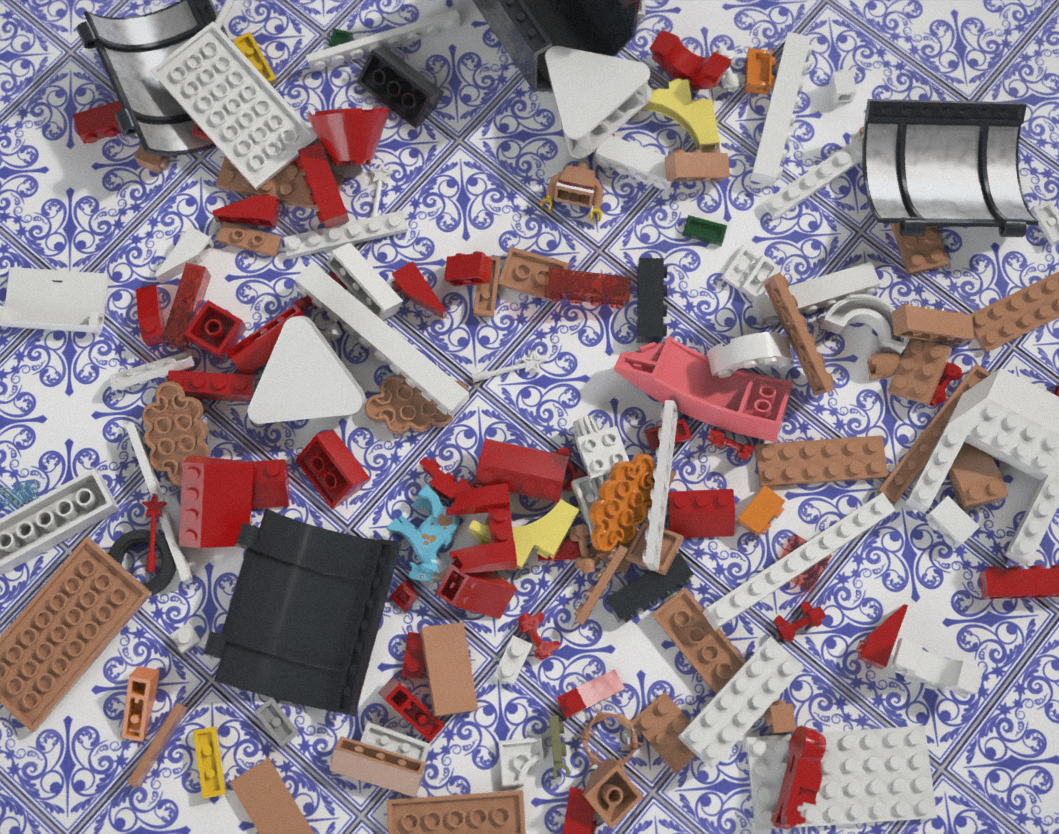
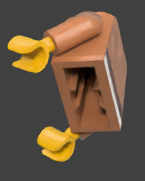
(575, 187)

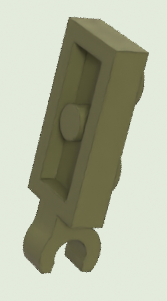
(558, 748)

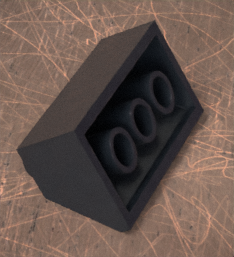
(399, 86)

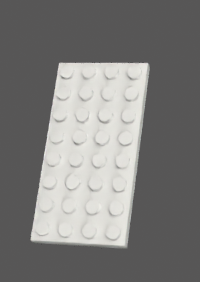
(234, 105)
(864, 777)

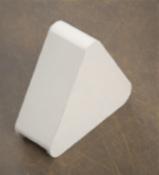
(594, 95)
(304, 379)

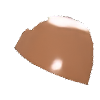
(882, 365)

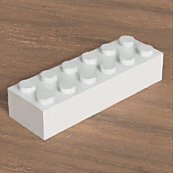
(54, 518)
(740, 702)

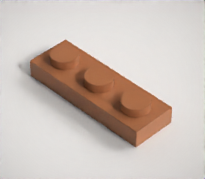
(487, 293)

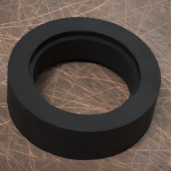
(140, 536)

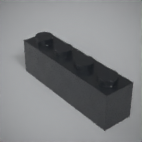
(650, 300)
(647, 589)

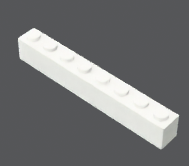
(781, 108)

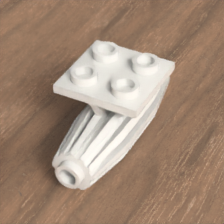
(598, 448)

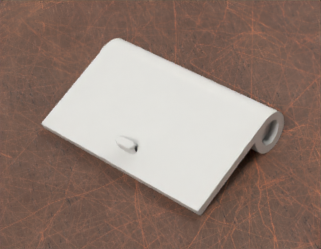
(55, 300)

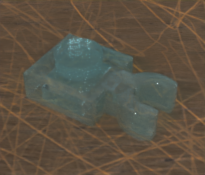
(23, 492)

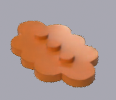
(622, 502)

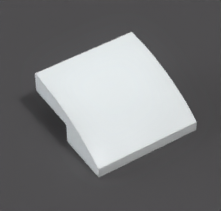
(748, 271)

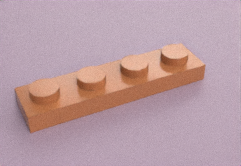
(595, 592)

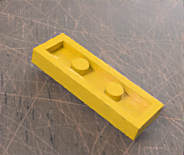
(252, 52)
(209, 762)

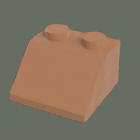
(611, 792)

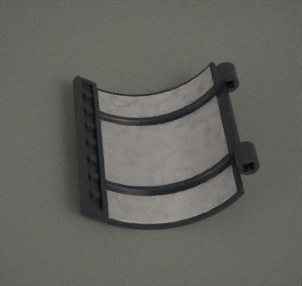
(128, 53)
(944, 165)

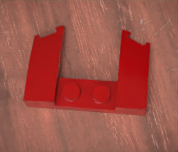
(502, 550)

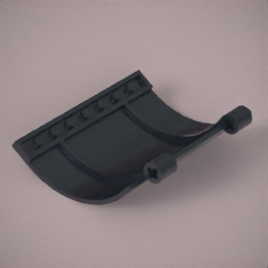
(304, 613)

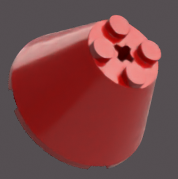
(350, 133)

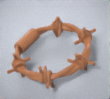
(625, 722)

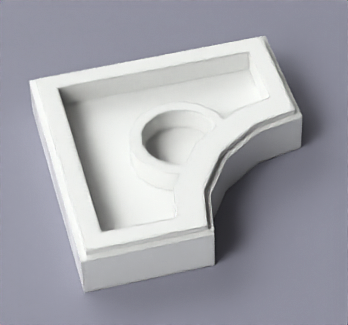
(517, 757)

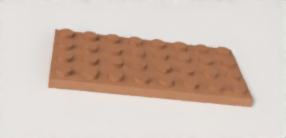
(65, 631)

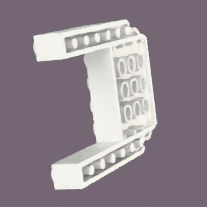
(1014, 425)

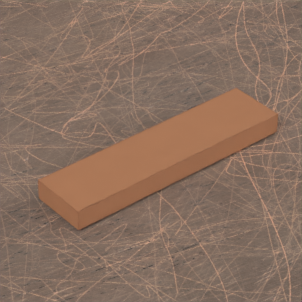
(157, 745)

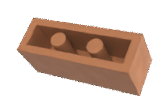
(697, 166)

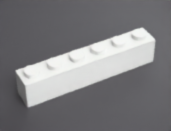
(821, 292)

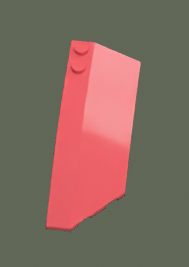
(738, 403)

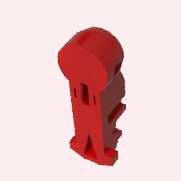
(801, 777)

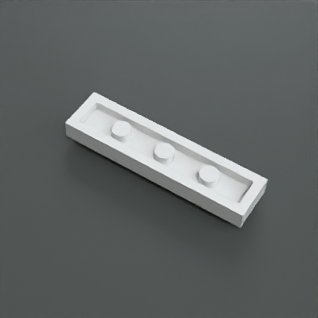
(146, 372)

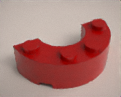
(683, 64)

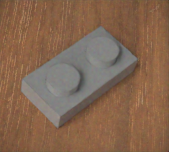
(277, 722)

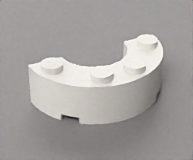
(866, 310)
(749, 351)
(935, 670)

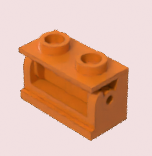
(759, 71)
(761, 511)

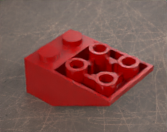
(476, 591)

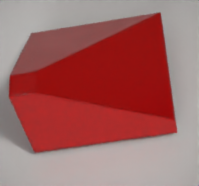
(405, 595)

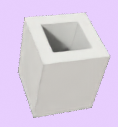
(842, 86)

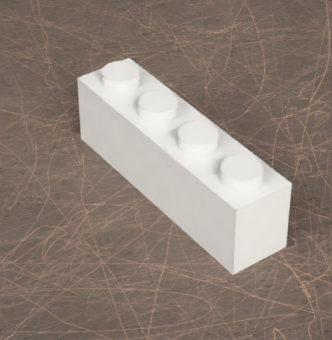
(634, 161)
(364, 281)

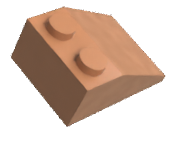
(976, 478)

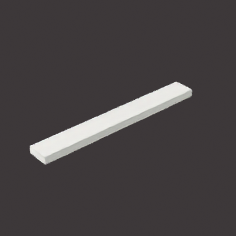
(154, 488)

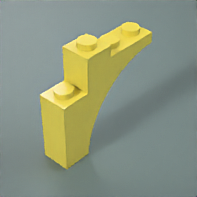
(694, 116)
(544, 534)

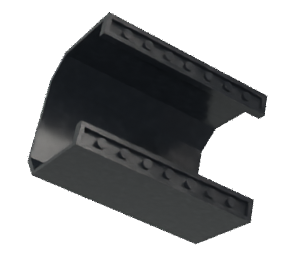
(535, 26)

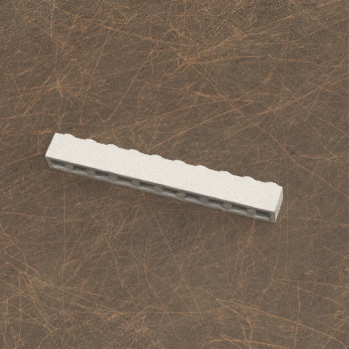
(382, 339)
(798, 561)

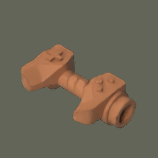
(585, 561)

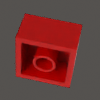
(215, 330)

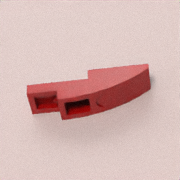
(444, 483)

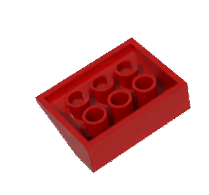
(214, 501)

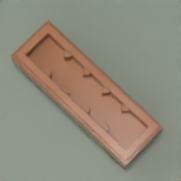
(249, 239)

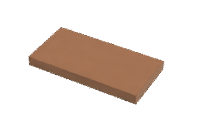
(448, 669)
(269, 801)

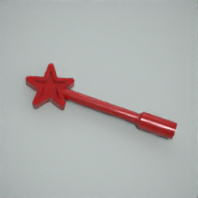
(154, 510)

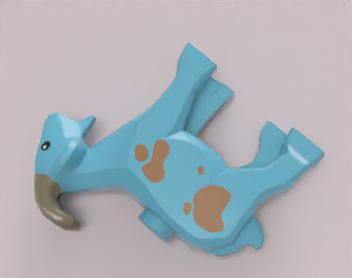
(429, 537)

